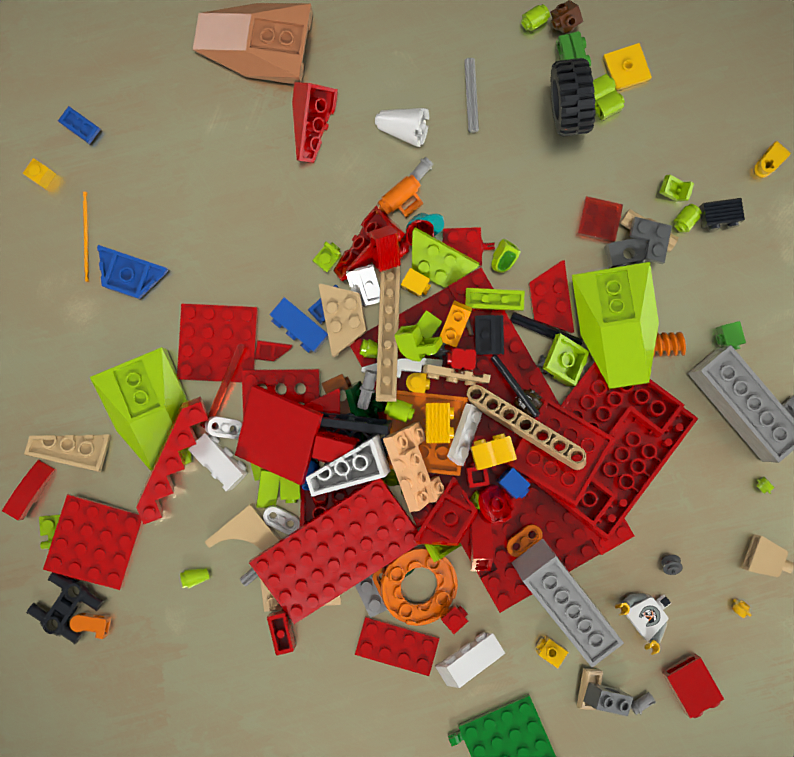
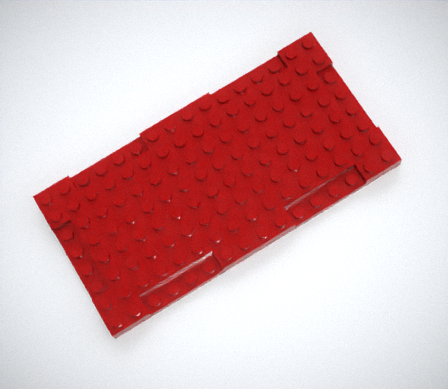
(560, 529)

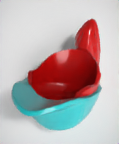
(430, 224)

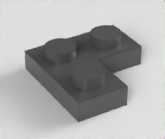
(655, 234)

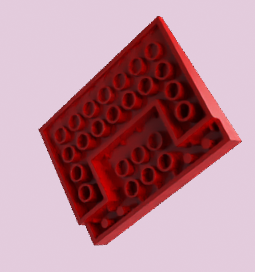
(646, 431)

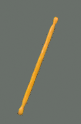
(85, 237)

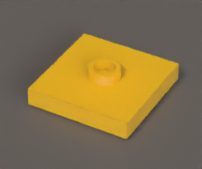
(627, 66)

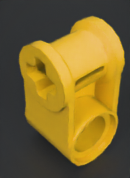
(772, 159)

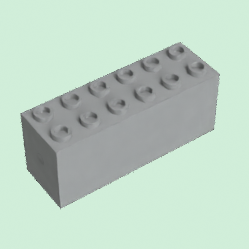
(746, 403)
(567, 603)

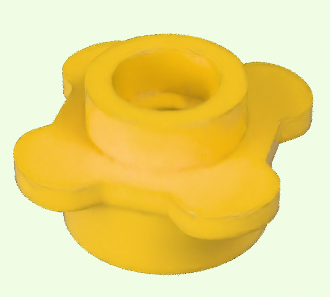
(741, 608)

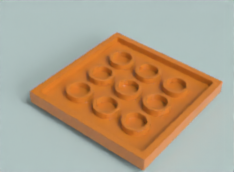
(433, 454)

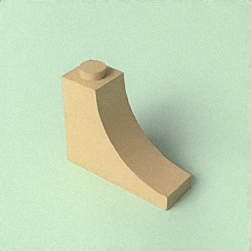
(249, 527)

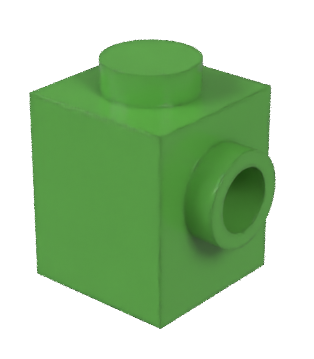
(730, 334)

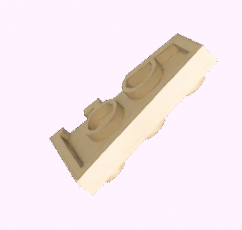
(453, 376)

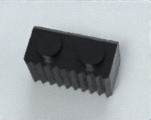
(722, 213)

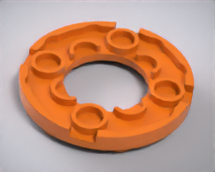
(430, 610)

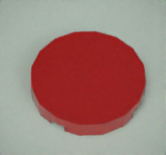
(495, 504)

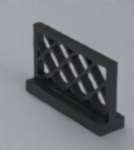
(356, 424)

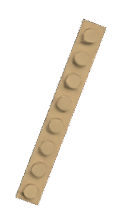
(388, 325)

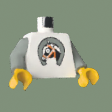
(646, 617)

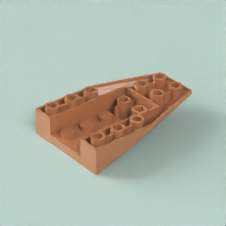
(257, 39)

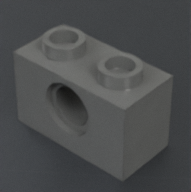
(615, 250)
(608, 699)

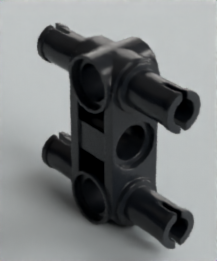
(65, 607)

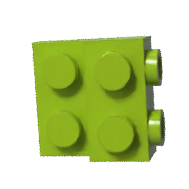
(566, 360)

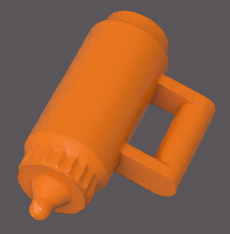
(400, 194)

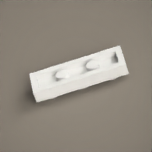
(464, 434)

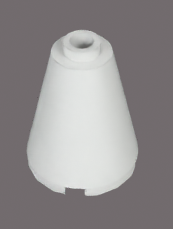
(404, 124)

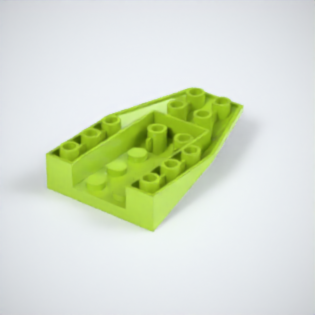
(618, 321)
(143, 402)

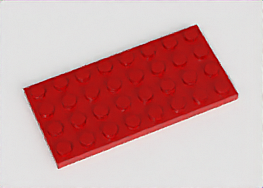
(336, 550)

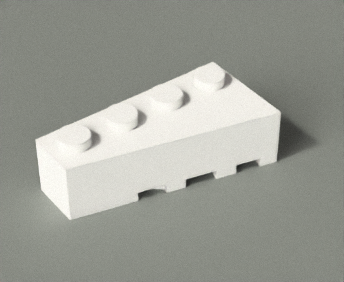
(358, 466)

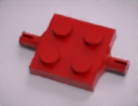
(467, 242)

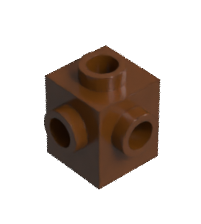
(566, 16)

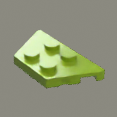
(439, 261)

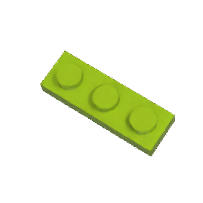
(495, 299)

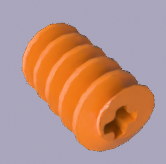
(669, 343)

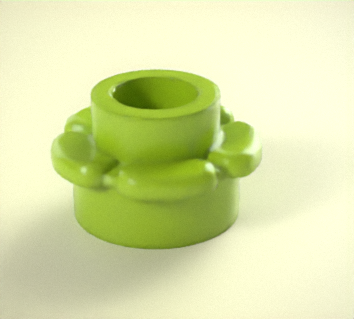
(764, 485)

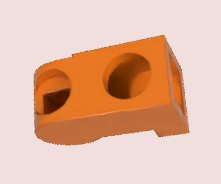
(91, 623)

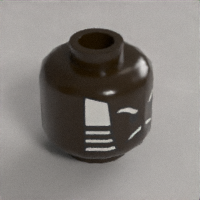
(533, 396)

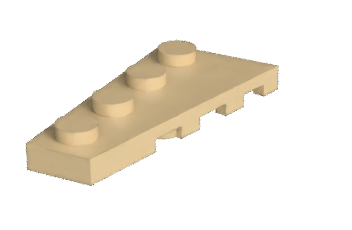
(77, 451)

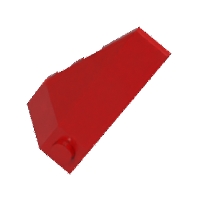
(360, 251)

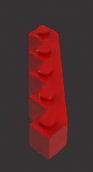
(170, 459)

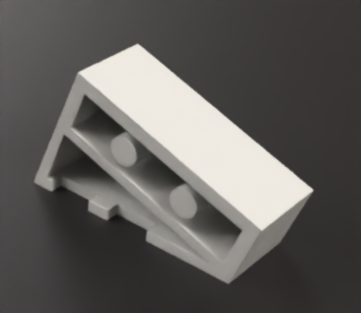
(219, 461)
(470, 660)

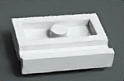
(365, 282)

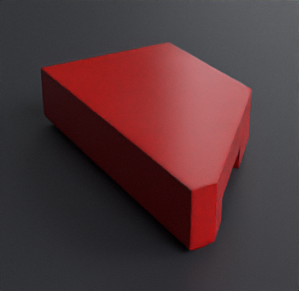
(270, 350)

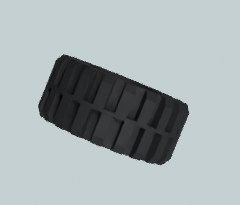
(572, 97)

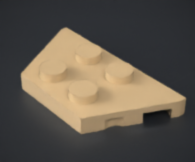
(342, 316)

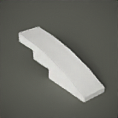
(407, 365)

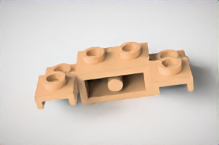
(410, 467)

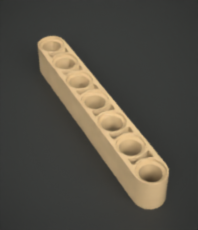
(532, 433)

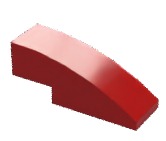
(28, 490)

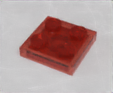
(600, 219)

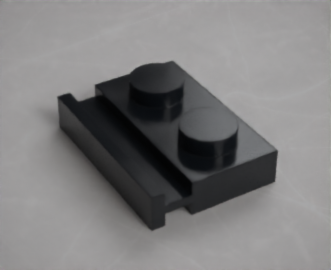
(489, 335)

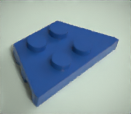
(128, 273)

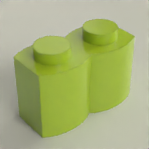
(606, 97)

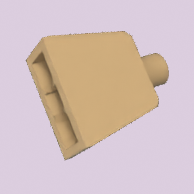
(767, 558)

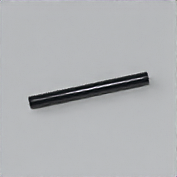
(515, 386)

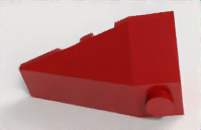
(311, 112)

